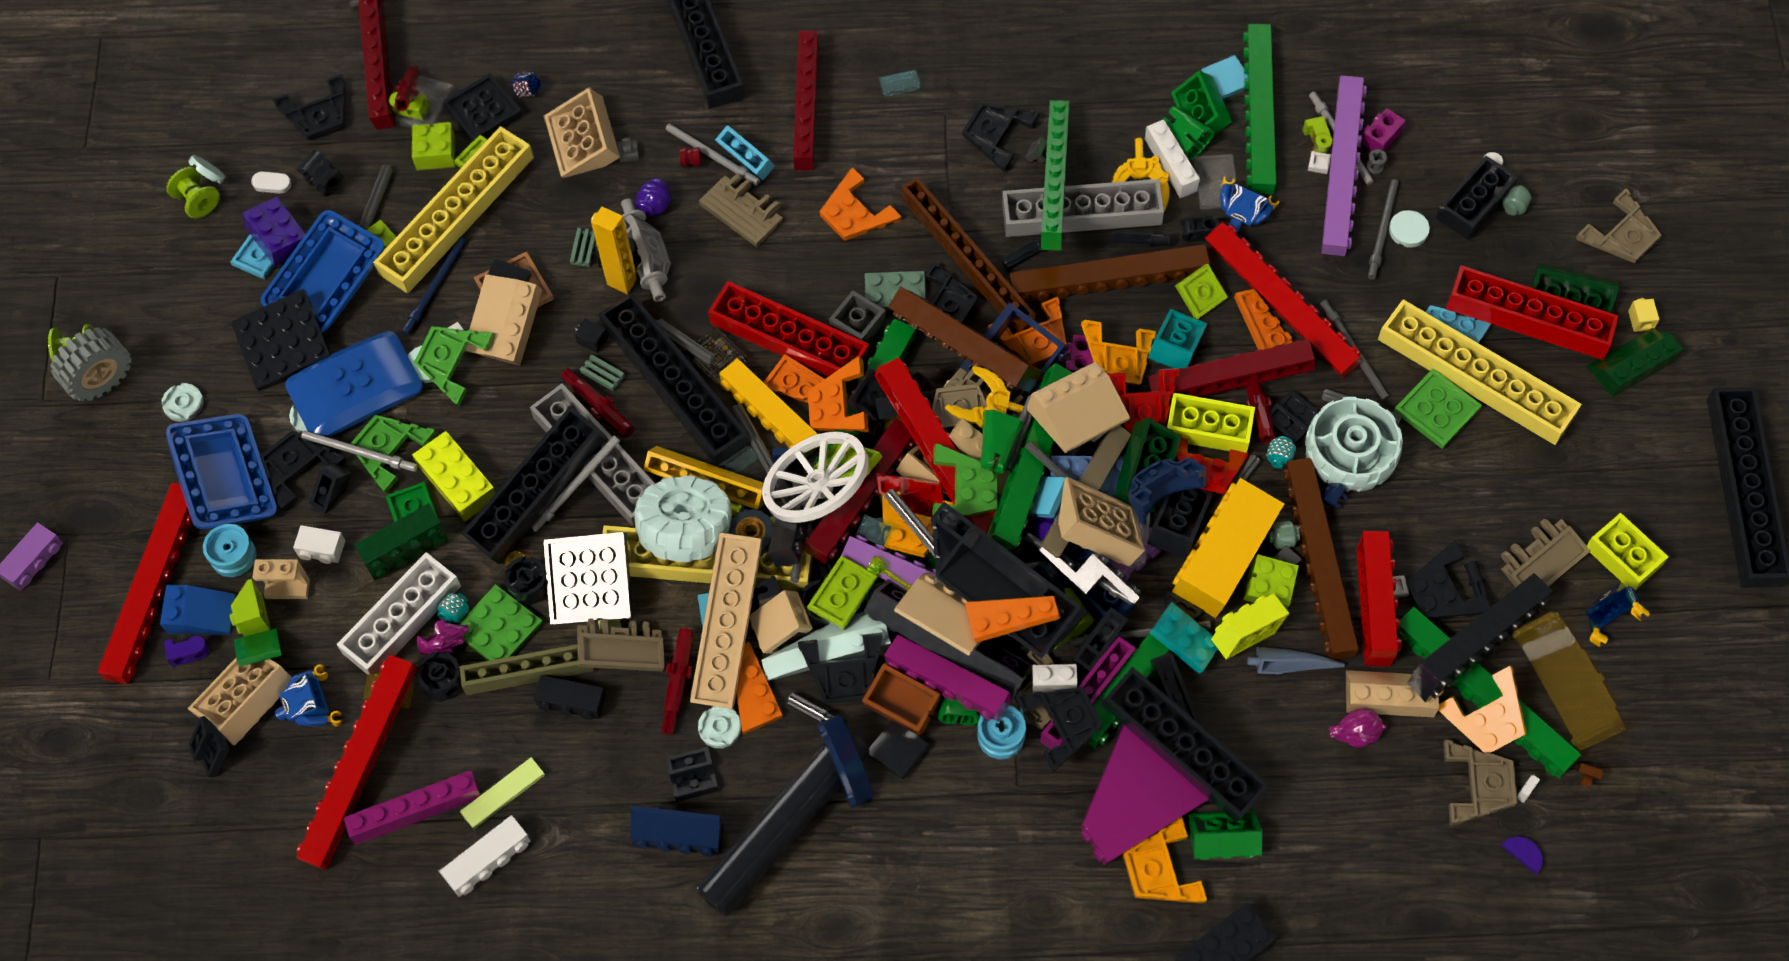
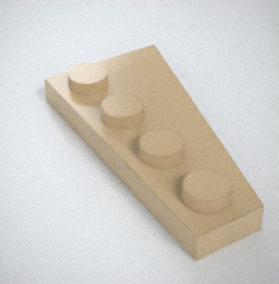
(970, 444)

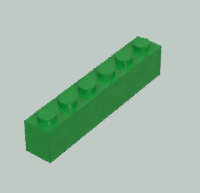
(1140, 660)

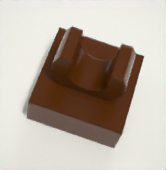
(1588, 774)

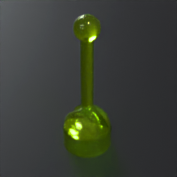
(877, 566)

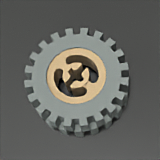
(90, 364)

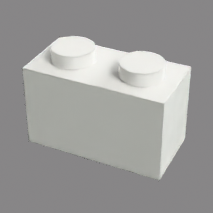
(319, 544)
(1053, 677)

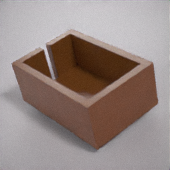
(902, 699)

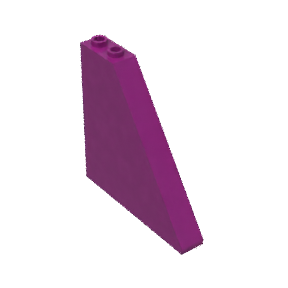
(1135, 798)

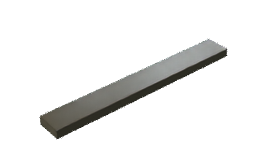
(1093, 477)

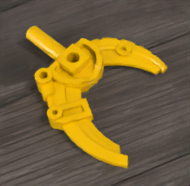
(1143, 168)
(996, 400)

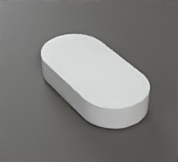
(271, 182)

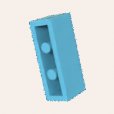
(745, 152)

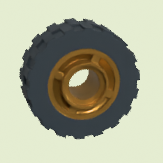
(753, 521)

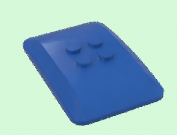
(329, 265)
(353, 384)
(220, 471)

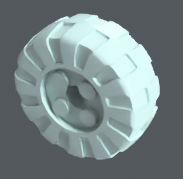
(1354, 443)
(682, 518)

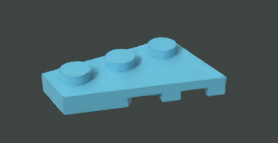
(1467, 326)

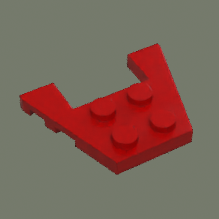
(1146, 404)
(1219, 473)
(916, 493)

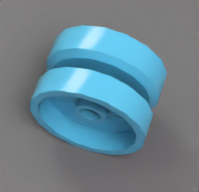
(229, 550)
(1006, 743)

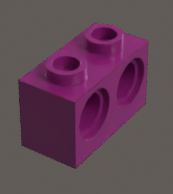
(1384, 127)
(1078, 357)

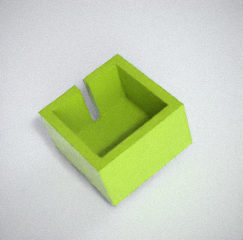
(433, 146)
(1271, 577)

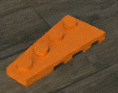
(1261, 324)
(792, 379)
(1006, 616)
(754, 695)

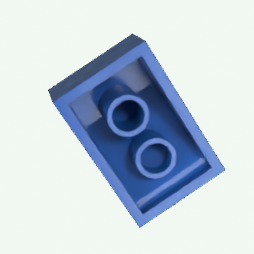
(196, 610)

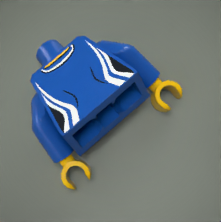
(1244, 205)
(305, 702)

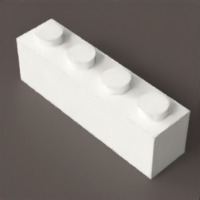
(1172, 158)
(485, 856)

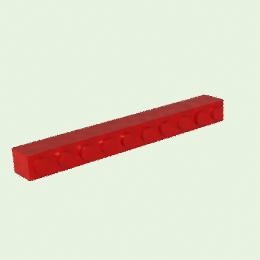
(1283, 300)
(923, 426)
(147, 589)
(357, 762)

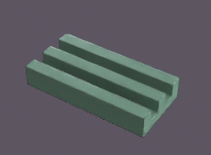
(585, 234)
(589, 364)

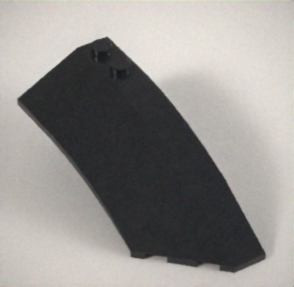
(987, 571)

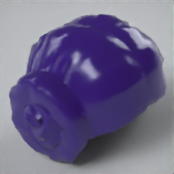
(653, 197)

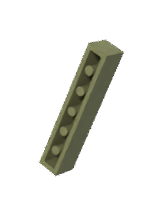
(521, 669)

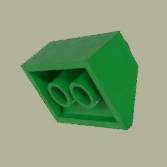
(1202, 101)
(1219, 836)

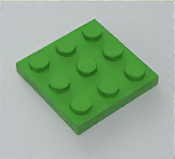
(1437, 408)
(499, 625)

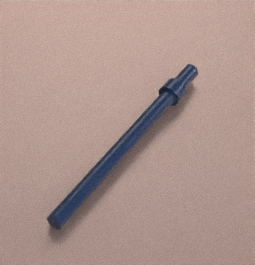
(415, 315)

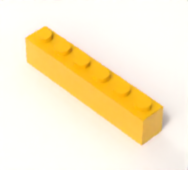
(614, 249)
(765, 405)
(737, 487)

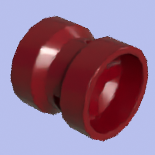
(690, 156)

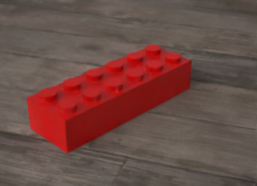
(1377, 598)

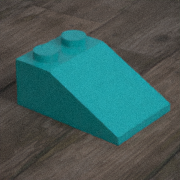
(1177, 340)

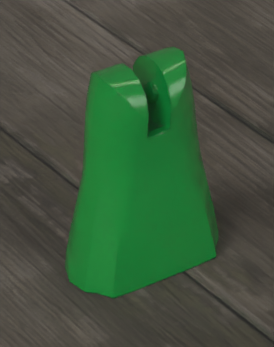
(1188, 132)
(998, 439)
(950, 711)

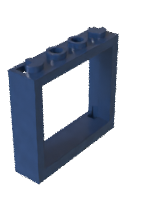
(999, 327)

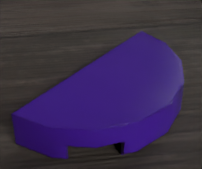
(1525, 852)

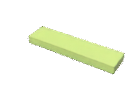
(502, 793)

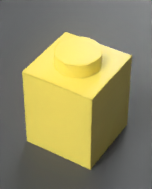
(1643, 314)

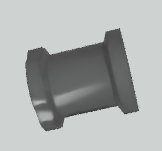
(1374, 159)

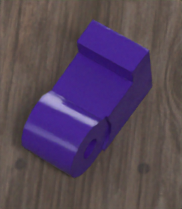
(1041, 526)
(186, 651)

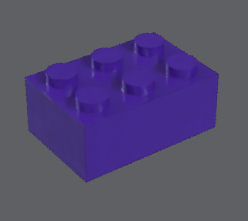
(273, 230)

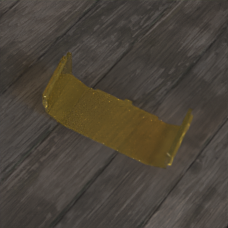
(1570, 680)

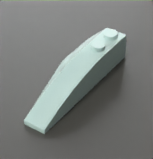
(832, 645)

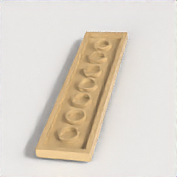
(726, 620)

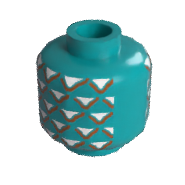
(1280, 451)
(453, 608)

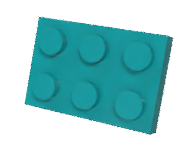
(1184, 637)

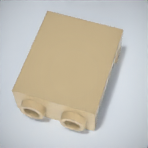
(282, 578)
(779, 621)

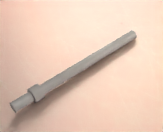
(1322, 109)
(714, 155)
(395, 461)
(548, 514)

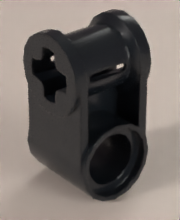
(1198, 227)

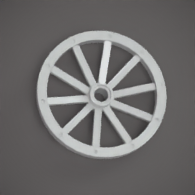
(818, 482)

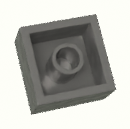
(858, 317)

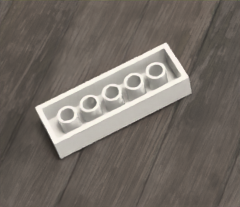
(398, 614)

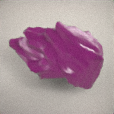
(444, 638)
(1358, 728)

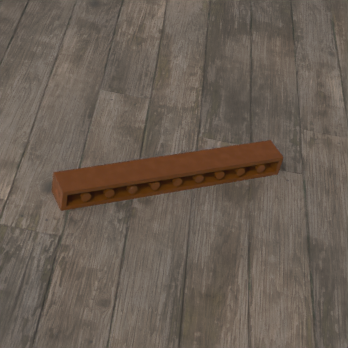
(963, 251)
(1108, 273)
(1320, 560)

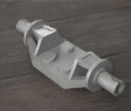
(651, 249)

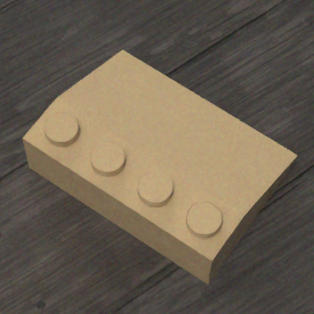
(582, 134)
(507, 311)
(1078, 407)
(1099, 523)
(939, 612)
(241, 697)

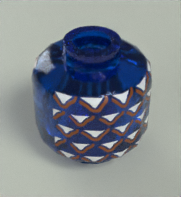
(525, 84)

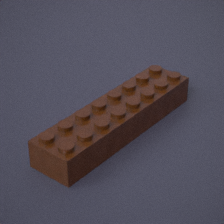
(964, 340)

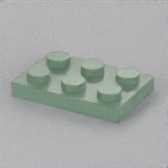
(882, 287)

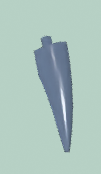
(1280, 661)

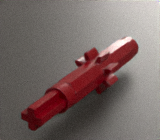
(407, 89)
(599, 405)
(1261, 414)
(678, 672)

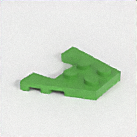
(442, 354)
(385, 437)
(973, 484)

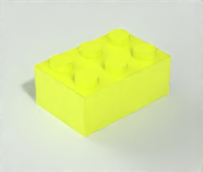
(1626, 552)
(1249, 625)

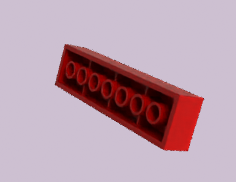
(1532, 312)
(785, 331)

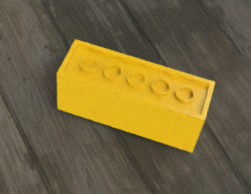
(1226, 547)

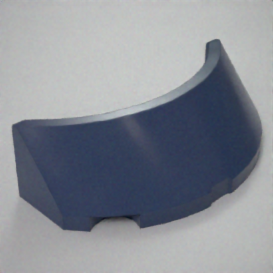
(1162, 480)
(846, 760)

